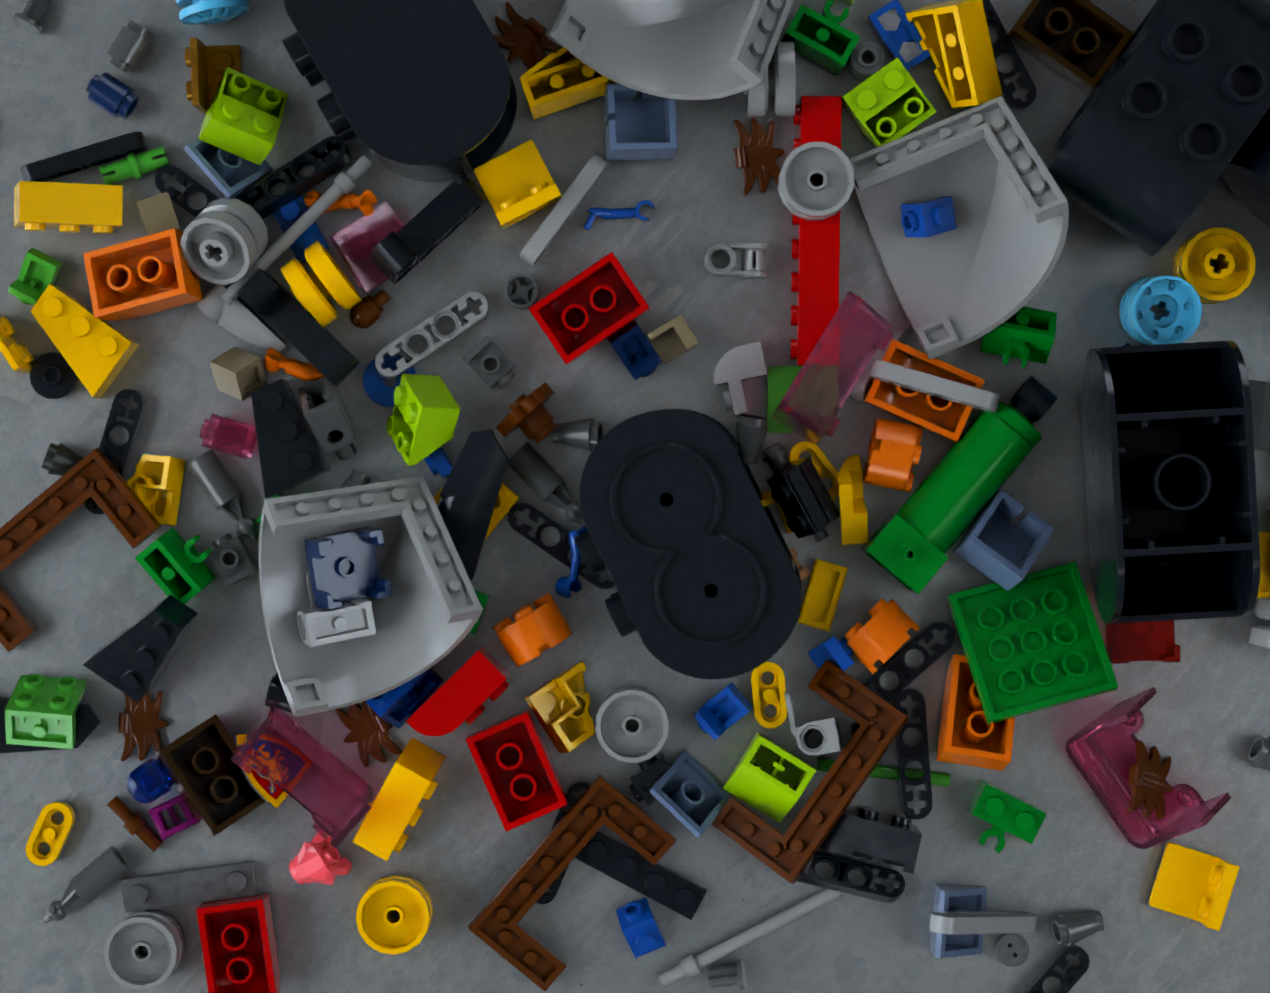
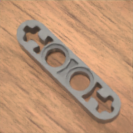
(564, 208)
(434, 339)
(934, 386)
(983, 922)

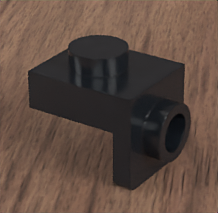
(648, 771)

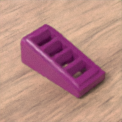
(159, 822)

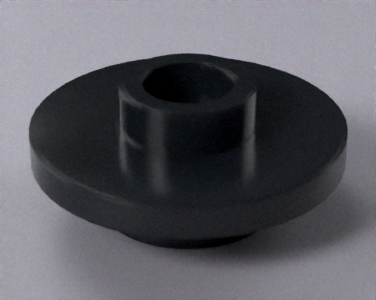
(52, 376)

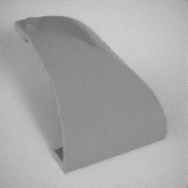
(675, 44)
(1005, 216)
(414, 627)

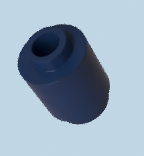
(112, 95)

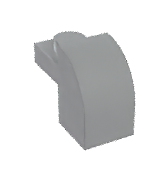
(737, 365)

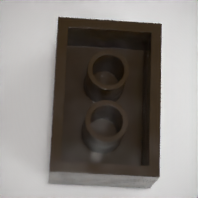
(1071, 38)
(207, 777)

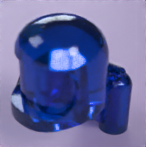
(148, 782)

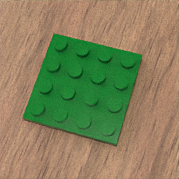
(1032, 643)

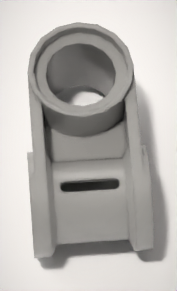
(740, 260)

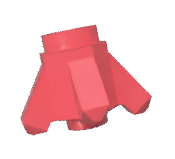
(318, 862)

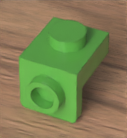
(35, 276)

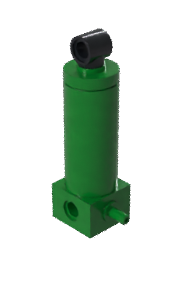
(958, 488)

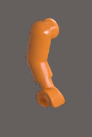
(350, 201)
(304, 371)

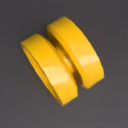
(1233, 260)
(317, 286)
(375, 920)

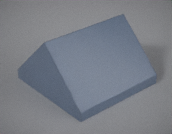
(225, 169)
(690, 793)
(957, 898)

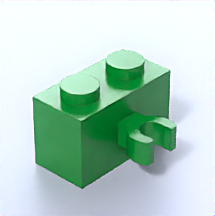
(822, 37)
(1023, 336)
(176, 565)
(1004, 814)

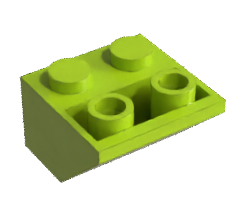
(887, 104)
(243, 116)
(421, 416)
(769, 777)

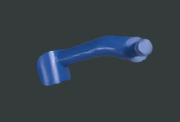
(619, 213)
(566, 584)

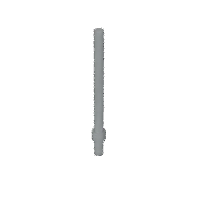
(342, 185)
(691, 965)

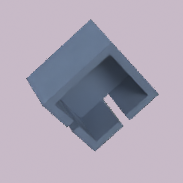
(640, 126)
(998, 546)

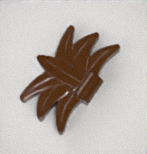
(524, 38)
(757, 155)
(140, 725)
(368, 732)
(1148, 781)

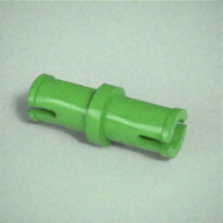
(134, 165)

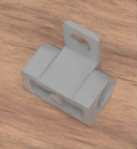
(325, 626)
(828, 727)

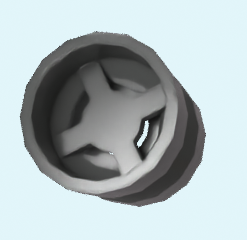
(521, 287)

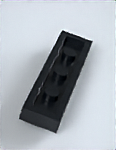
(641, 875)

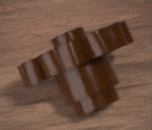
(530, 415)

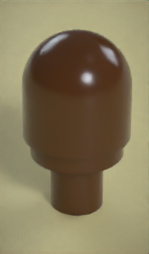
(369, 309)

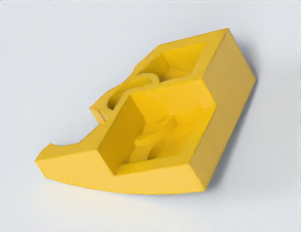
(159, 486)
(852, 505)
(564, 708)

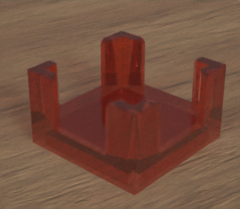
(1141, 642)

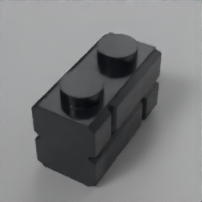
(803, 497)

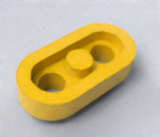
(820, 462)
(769, 694)
(51, 832)

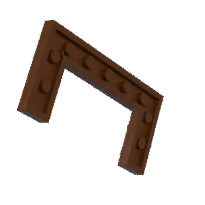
(88, 479)
(878, 728)
(499, 919)

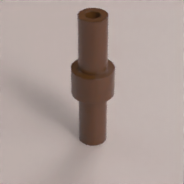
(134, 823)

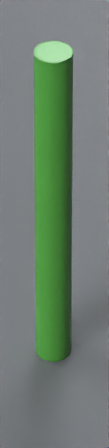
(891, 772)

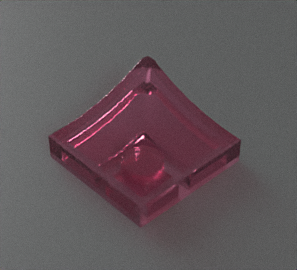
(359, 239)

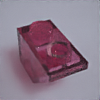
(229, 436)

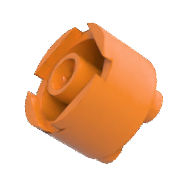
(892, 455)
(532, 630)
(881, 634)

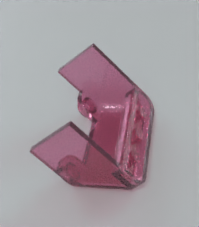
(833, 369)
(1104, 758)
(306, 772)

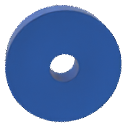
(375, 385)

